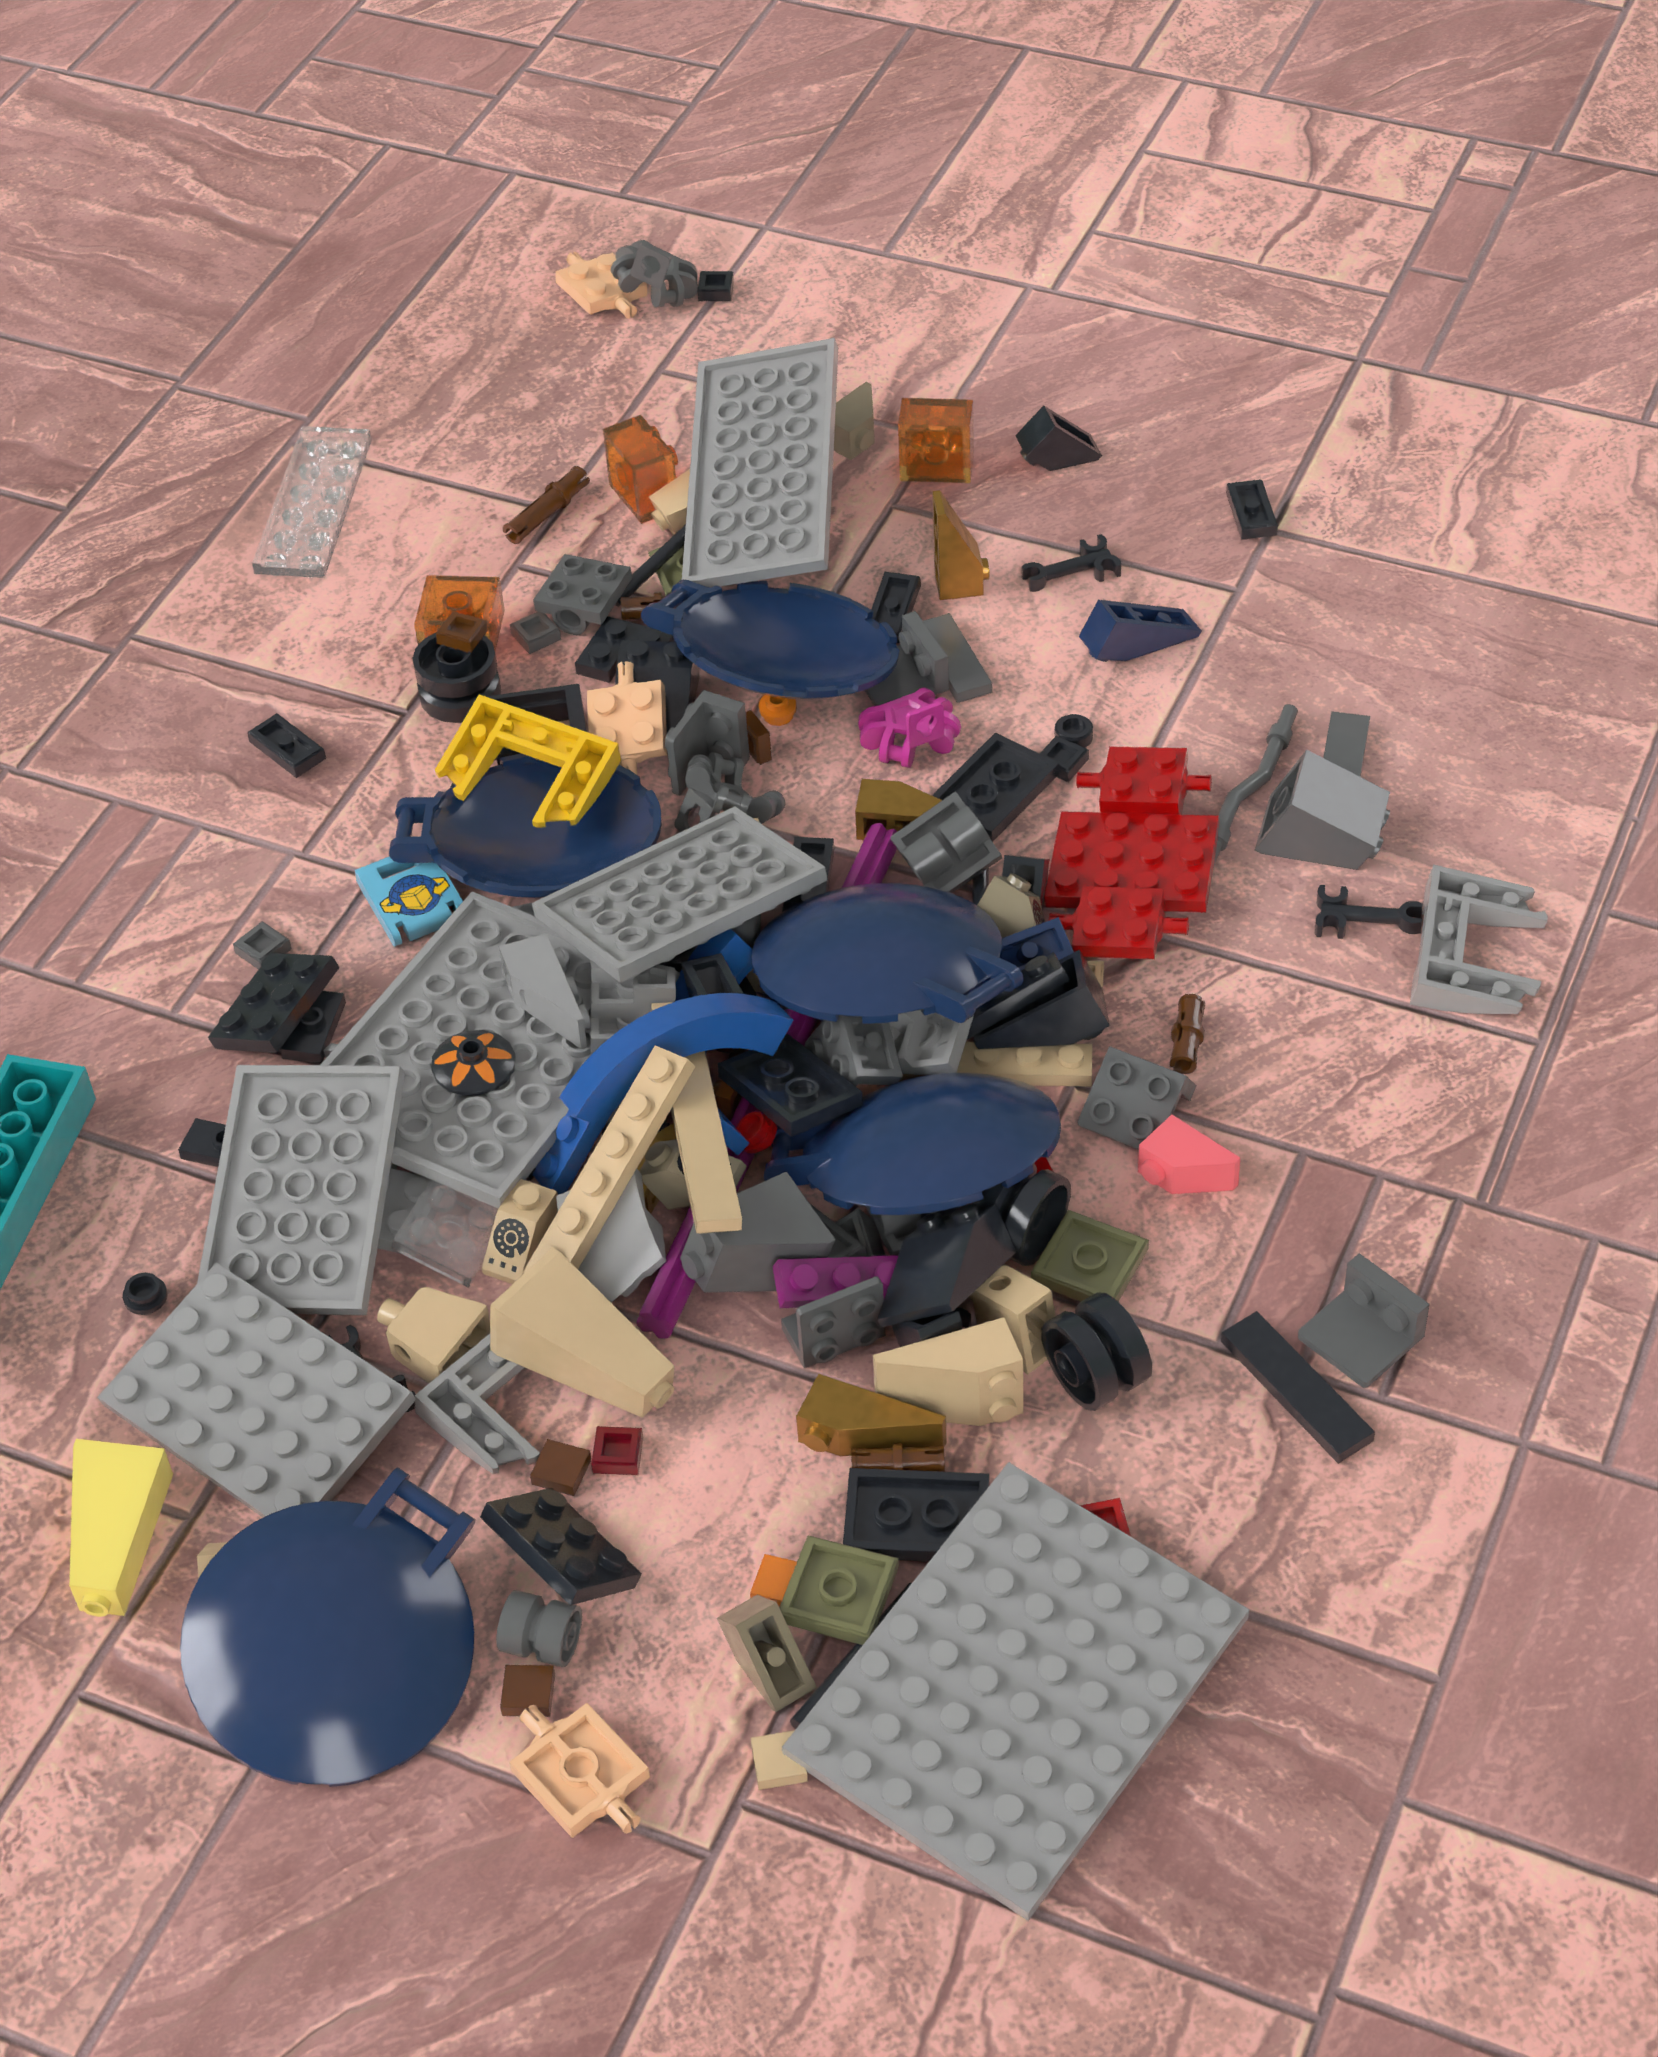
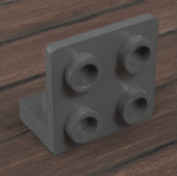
(919, 664)
(707, 726)
(857, 1050)
(1132, 1098)
(836, 1323)
(1367, 1323)

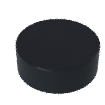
(1075, 729)

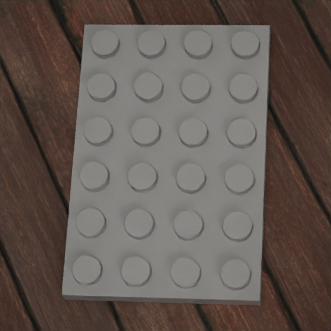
(678, 893)
(305, 1182)
(256, 1397)

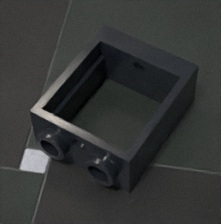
(553, 703)

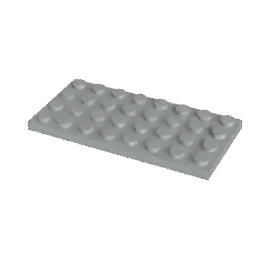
(761, 465)

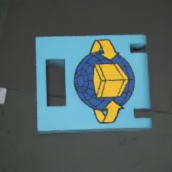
(411, 898)

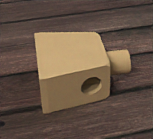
(1023, 1305)
(433, 1330)

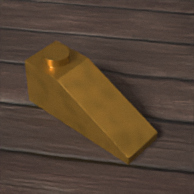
(956, 554)
(890, 804)
(848, 1417)

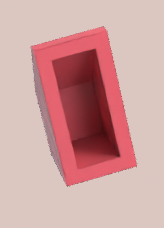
(1186, 1160)

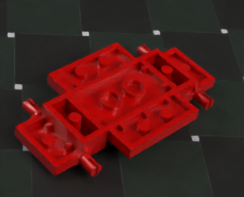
(1133, 855)

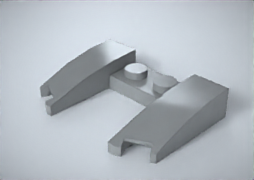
(1441, 977)
(458, 1409)

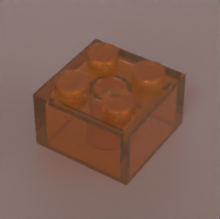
(936, 440)
(638, 464)
(463, 594)

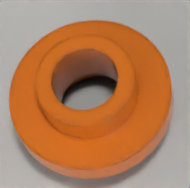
(777, 710)

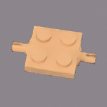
(595, 287)
(630, 716)
(579, 1769)

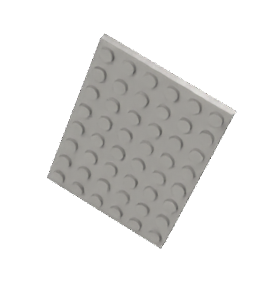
(457, 987)
(1016, 1688)

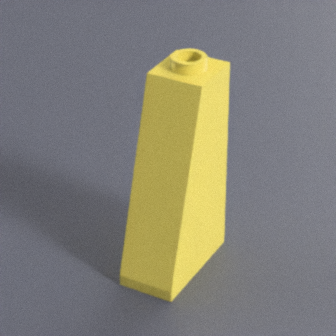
(113, 1518)

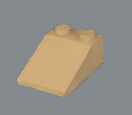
(963, 1375)

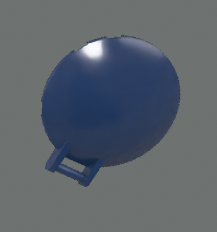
(778, 639)
(498, 850)
(883, 955)
(923, 1144)
(331, 1637)

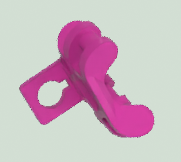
(913, 715)

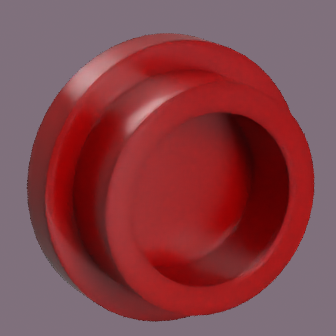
(758, 1131)

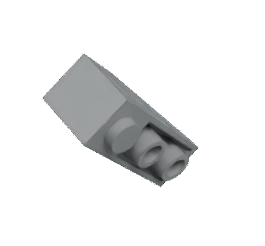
(541, 988)

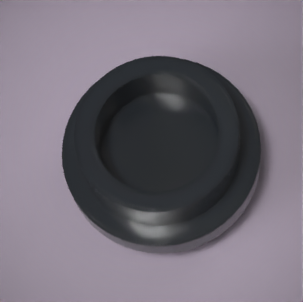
(144, 1293)

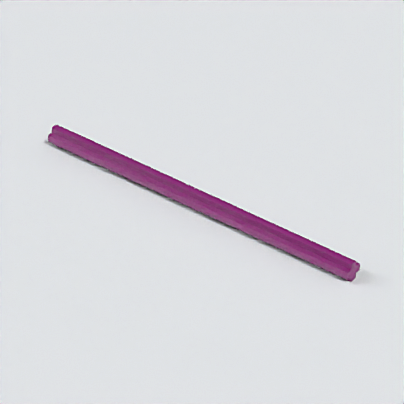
(672, 1284)

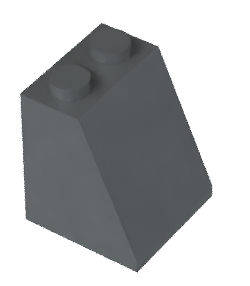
(1324, 815)
(774, 1227)

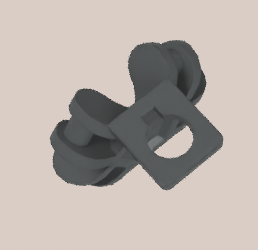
(652, 265)
(712, 795)

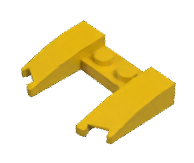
(490, 725)

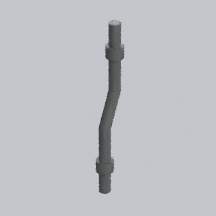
(1277, 740)

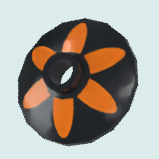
(473, 1062)

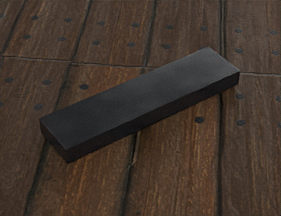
(1297, 1387)

